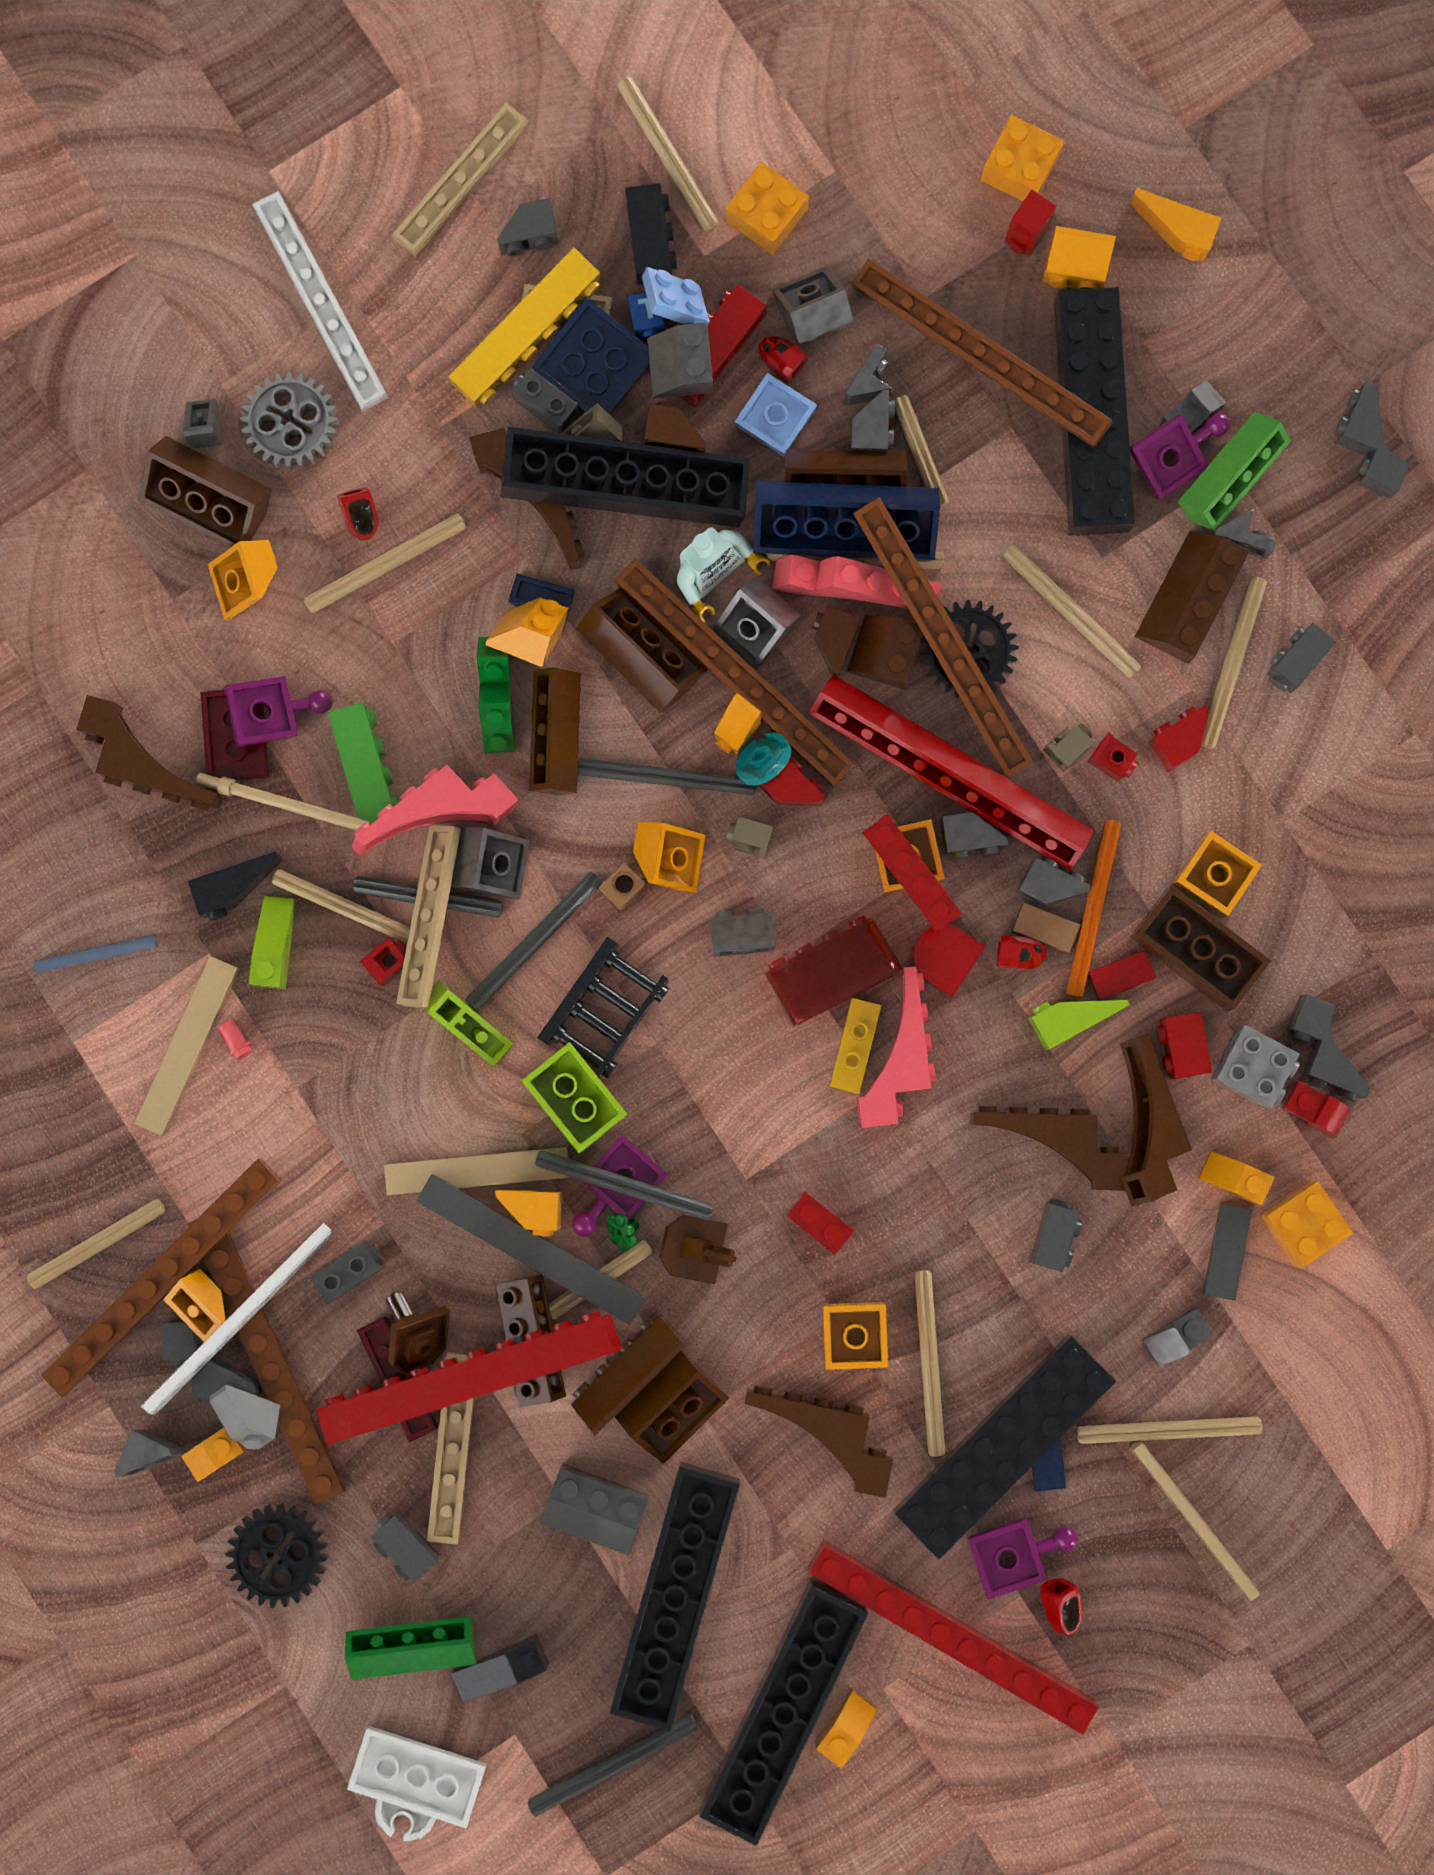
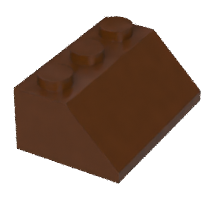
(671, 1407)

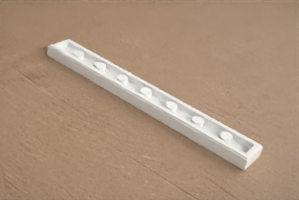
(320, 301)
(237, 1320)

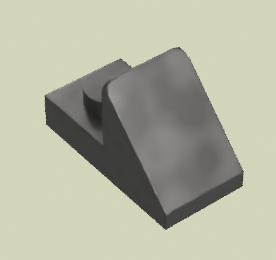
(866, 385)
(1197, 406)
(1255, 541)
(1178, 1337)

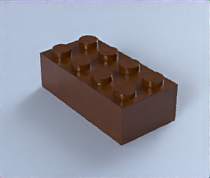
(1200, 949)

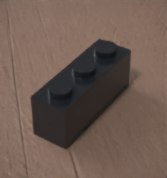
(649, 229)

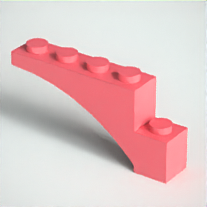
(838, 579)
(438, 800)
(908, 1061)

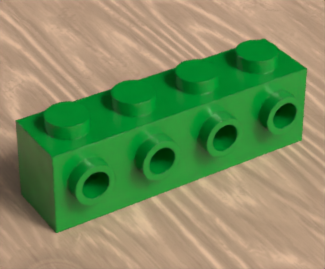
(410, 1648)

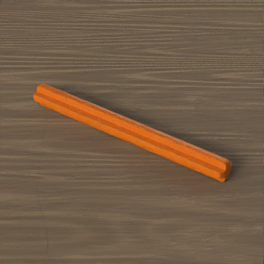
(1093, 908)

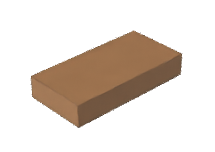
(1046, 928)

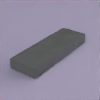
(1227, 1251)

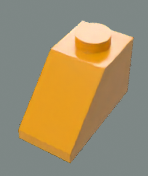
(1236, 1178)
(198, 1303)
(212, 1454)
(845, 1729)

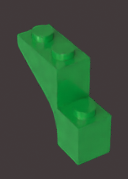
(495, 699)

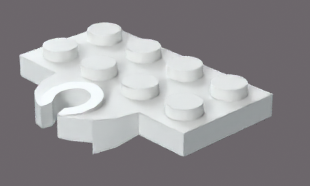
(415, 1782)

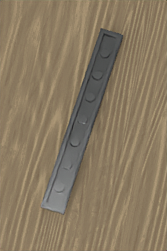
(530, 1249)

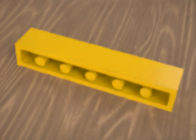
(525, 328)

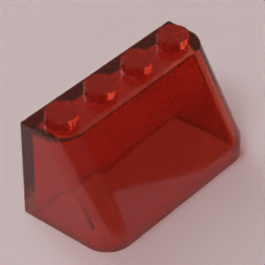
(832, 970)

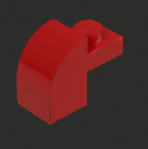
(1317, 1109)

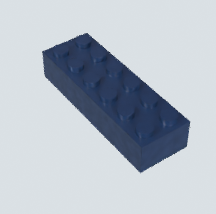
(822, 522)

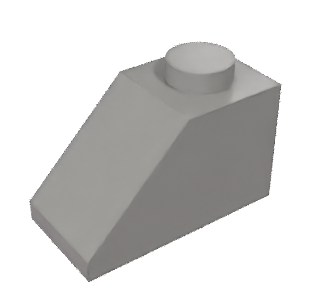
(246, 1416)

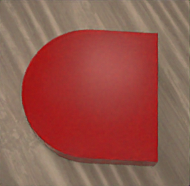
(946, 957)

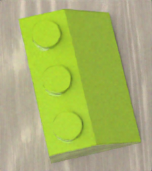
(574, 1098)

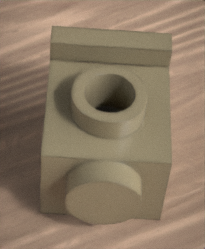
(1069, 746)
(750, 836)

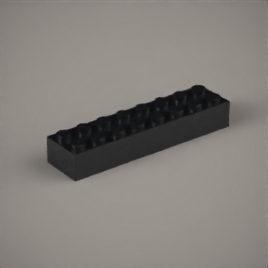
(1093, 370)
(624, 477)
(1004, 1446)
(675, 1596)
(783, 1712)

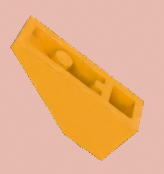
(1181, 226)
(737, 725)

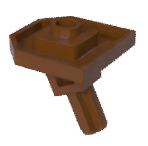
(695, 1249)
(415, 1337)

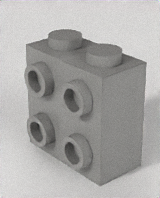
(1256, 1067)

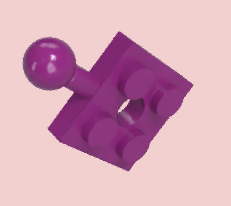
(1188, 457)
(275, 696)
(620, 1155)
(1027, 1566)

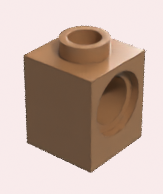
(619, 899)

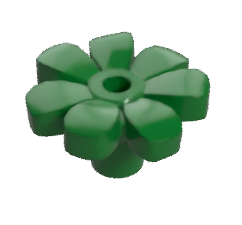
(622, 1231)

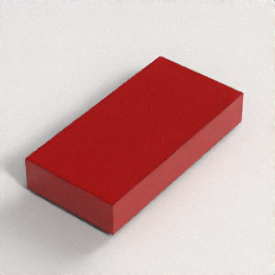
(1121, 975)

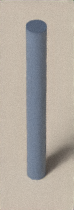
(95, 954)

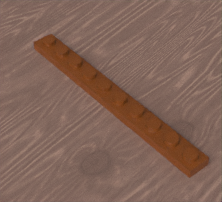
(982, 353)
(942, 637)
(734, 672)
(161, 1277)
(275, 1375)

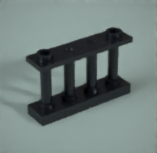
(590, 981)

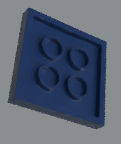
(594, 359)

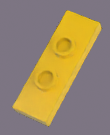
(855, 1046)

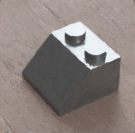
(813, 305)
(681, 361)
(756, 622)
(490, 862)
(742, 933)

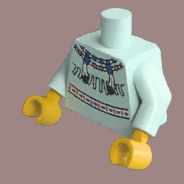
(710, 561)

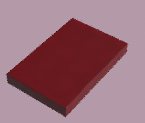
(220, 747)

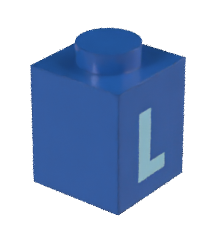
(644, 322)

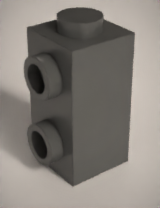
(545, 401)
(1301, 658)
(1055, 1236)
(348, 1272)
(404, 1546)

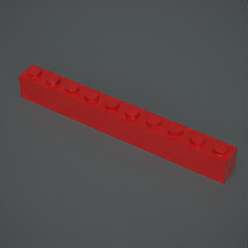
(951, 772)
(470, 1378)
(953, 1637)

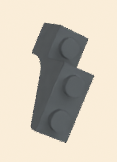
(1362, 433)
(1326, 1062)
(180, 1342)

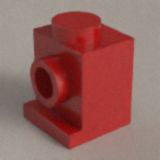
(1103, 759)
(375, 961)

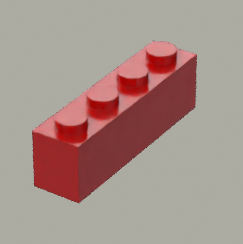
(730, 329)
(912, 873)

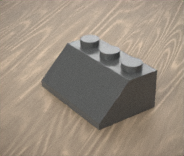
(595, 1509)

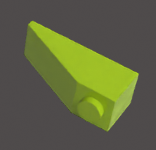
(272, 943)
(1066, 1019)
(467, 1024)

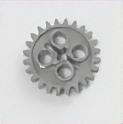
(304, 398)

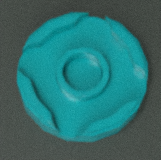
(763, 759)

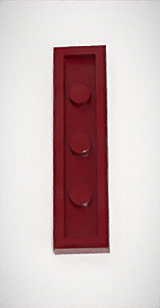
(376, 1343)

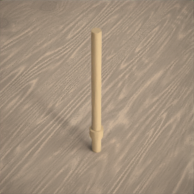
(229, 787)

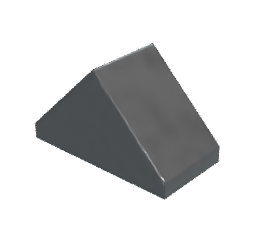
(202, 424)
(145, 1451)

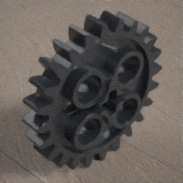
(994, 656)
(299, 1570)

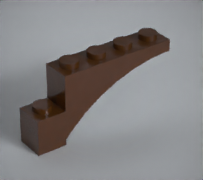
(489, 456)
(129, 762)
(1157, 1126)
(1069, 1135)
(837, 1429)

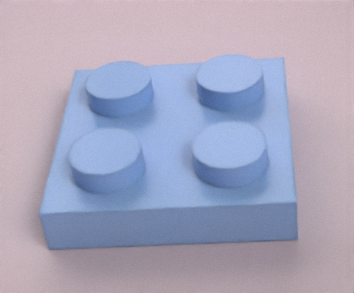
(674, 297)
(775, 414)

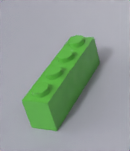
(1234, 471)
(362, 760)

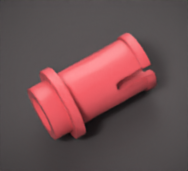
(235, 1040)

